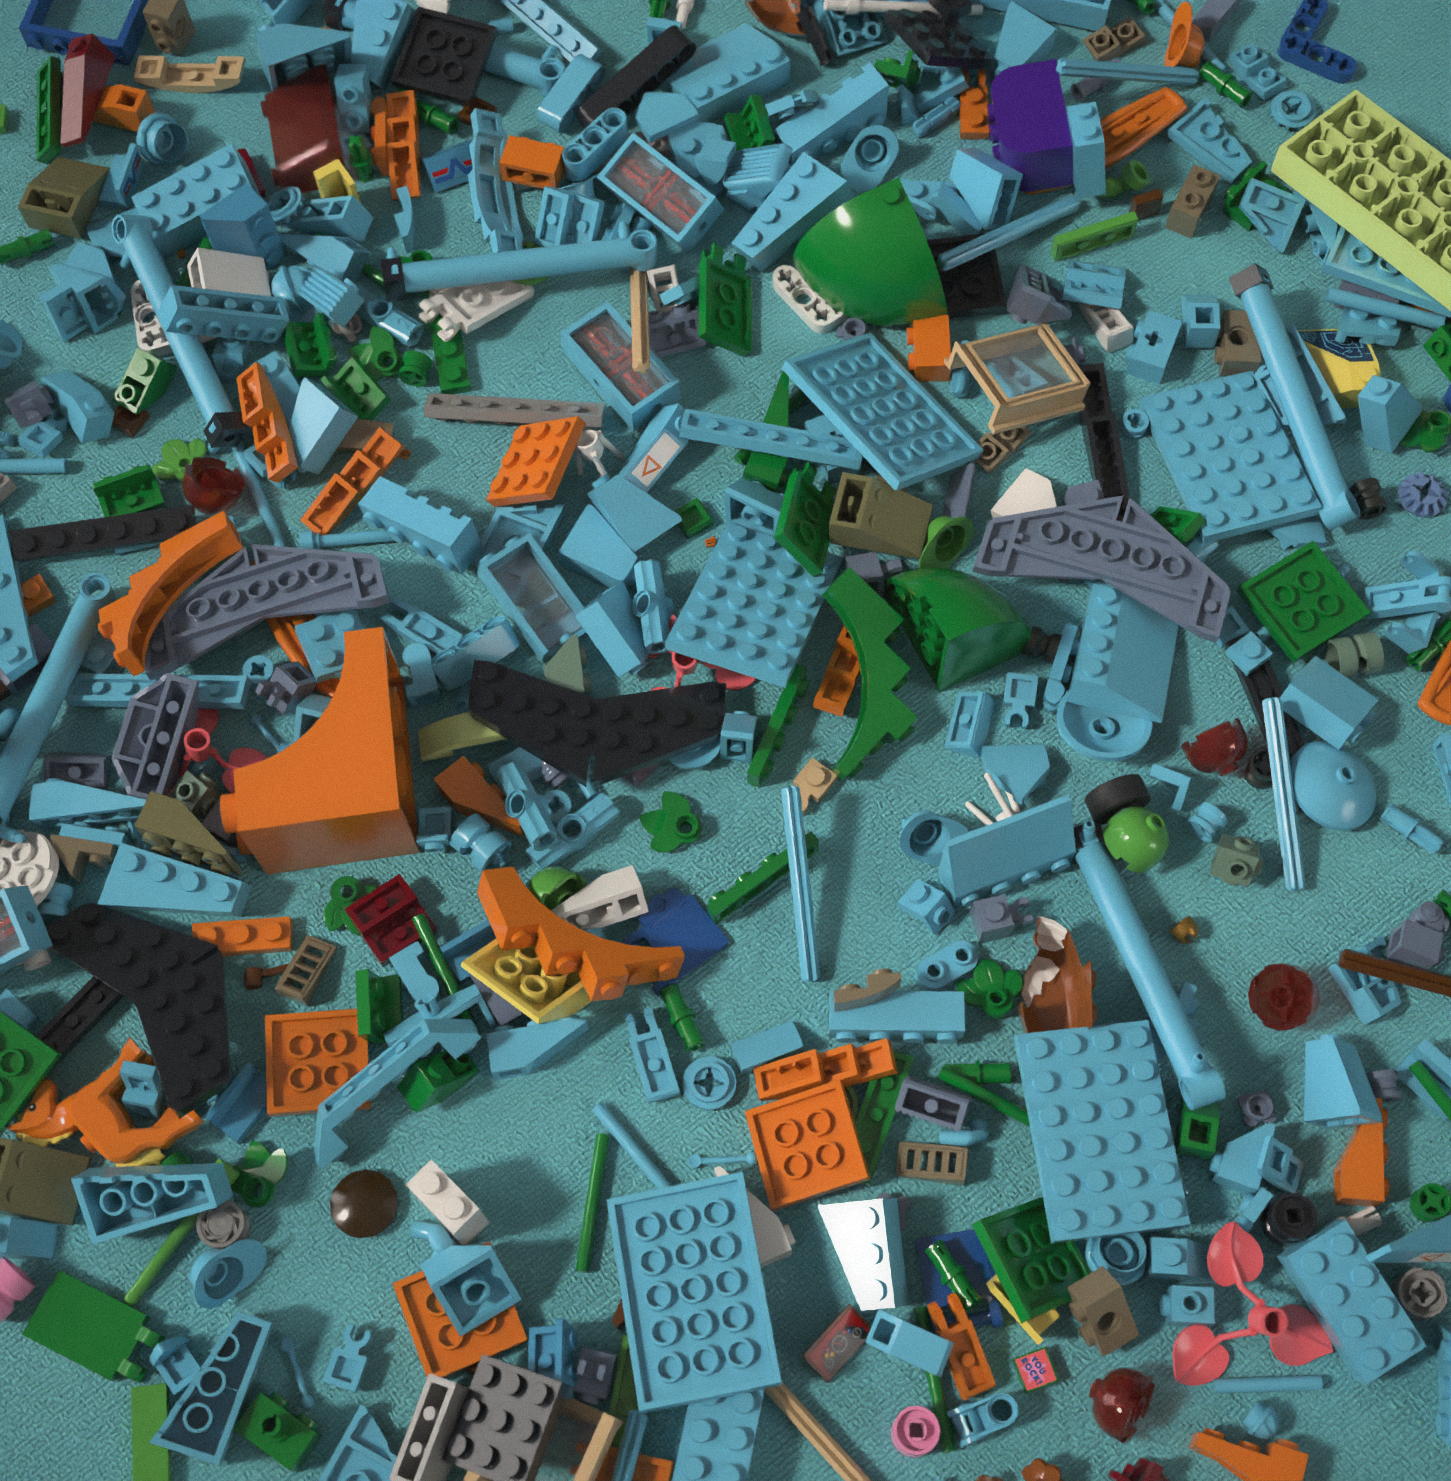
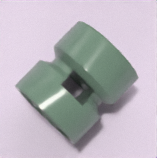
(1360, 654)

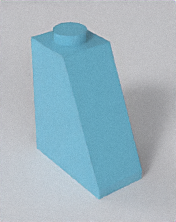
(1022, 39)
(986, 186)
(1386, 413)
(318, 426)
(631, 511)
(598, 551)
(615, 630)
(1337, 1085)

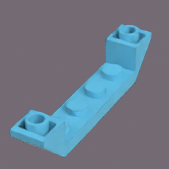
(455, 1035)

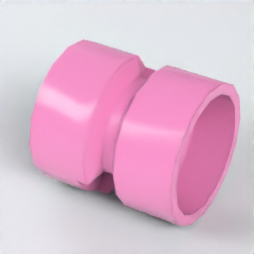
(14, 1286)
(915, 1431)

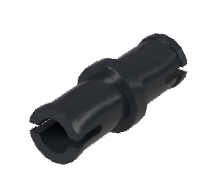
(816, 35)

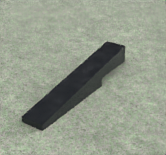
(1102, 437)

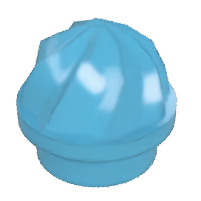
(1261, 1421)

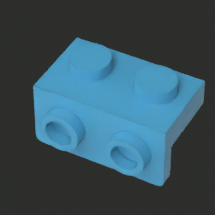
(552, 1352)

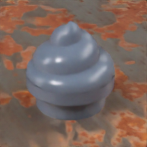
(552, 776)

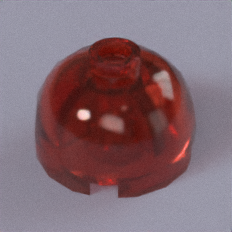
(211, 485)
(1218, 748)
(1284, 996)
(1121, 1401)

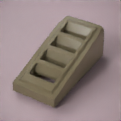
(291, 972)
(932, 1150)

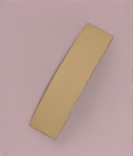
(189, 77)

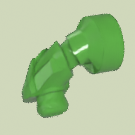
(1133, 177)

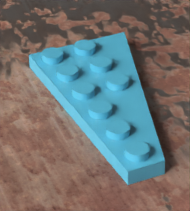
(16, 641)

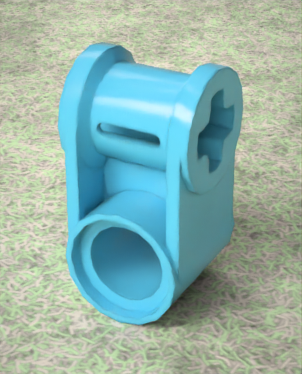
(981, 1418)

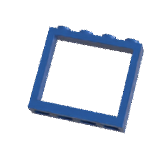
(58, 40)

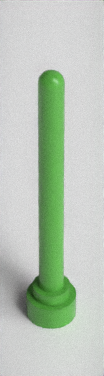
(169, 1247)

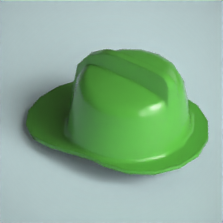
(946, 541)

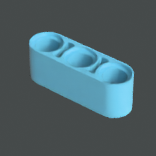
(570, 92)
(595, 144)
(486, 643)

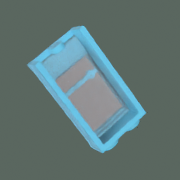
(532, 595)

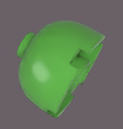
(1137, 837)
(555, 885)

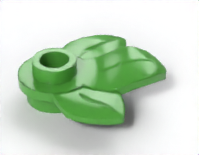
(176, 456)

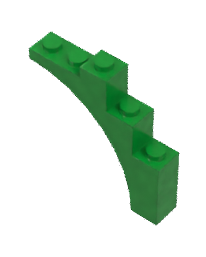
(881, 713)

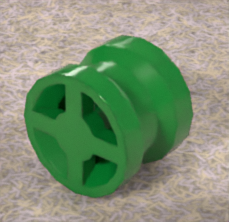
(414, 368)
(1436, 1198)

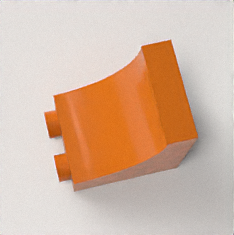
(343, 784)

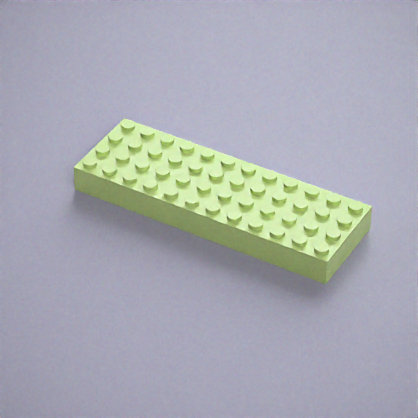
(1378, 186)

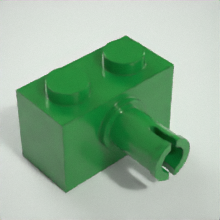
(278, 1430)

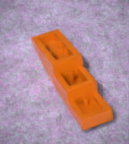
(404, 143)
(263, 413)
(352, 483)
(839, 677)
(815, 1069)

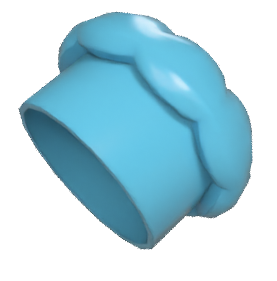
(161, 139)
(1120, 1255)

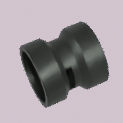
(1368, 498)
(1042, 645)
(1259, 761)

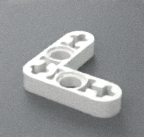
(806, 311)
(148, 331)

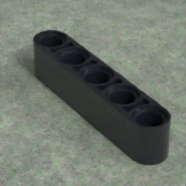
(640, 75)

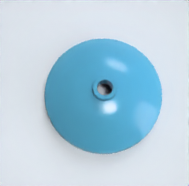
(1121, 736)
(1332, 786)

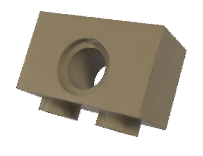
(169, 25)
(1192, 201)
(1232, 357)
(1102, 1312)

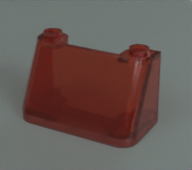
(303, 128)

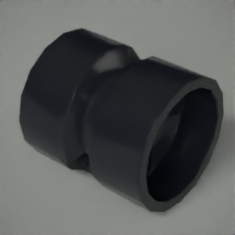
(1289, 1219)

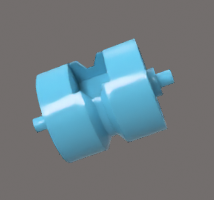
(485, 847)

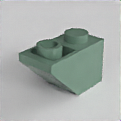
(566, 667)

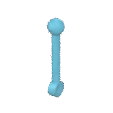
(256, 720)
(696, 1161)
(288, 1345)

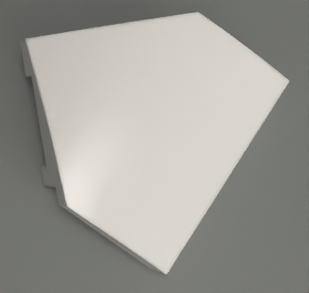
(1026, 494)

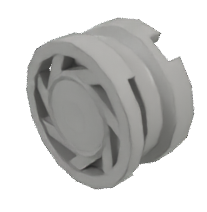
(223, 1225)
(1420, 1293)

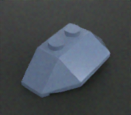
(1036, 299)
(153, 734)

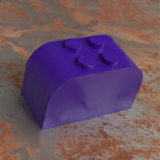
(1031, 125)

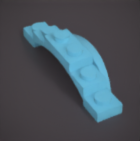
(490, 195)

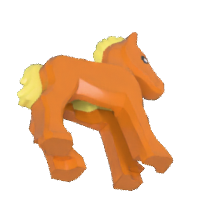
(102, 1118)

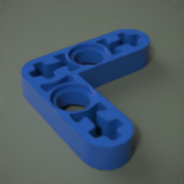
(1302, 41)

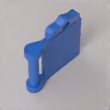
(678, 922)
(969, 1252)

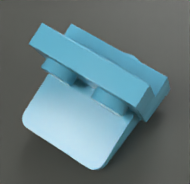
(756, 173)
(81, 301)

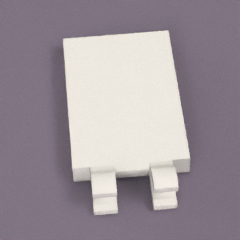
(472, 305)

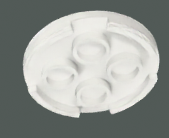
(29, 864)

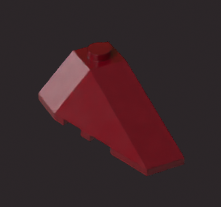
(84, 81)

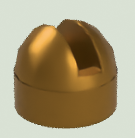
(1183, 928)

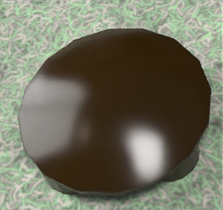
(364, 1204)

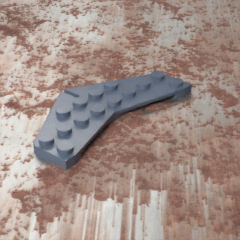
(1129, 555)
(241, 595)

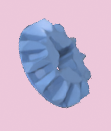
(1410, 493)

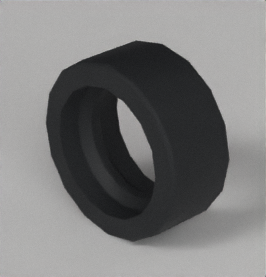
(1115, 795)

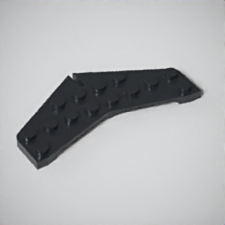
(576, 728)
(172, 983)

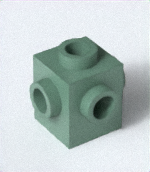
(196, 793)
(1236, 860)

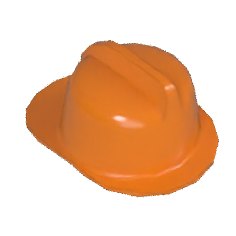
(1185, 39)

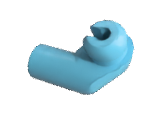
(964, 1137)
(434, 1233)

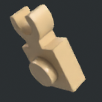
(814, 782)

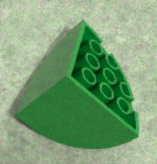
(873, 260)
(956, 622)

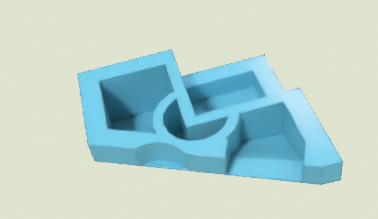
(1367, 994)

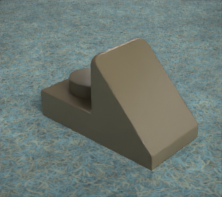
(79, 852)

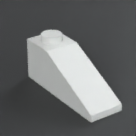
(605, 901)
(771, 1237)

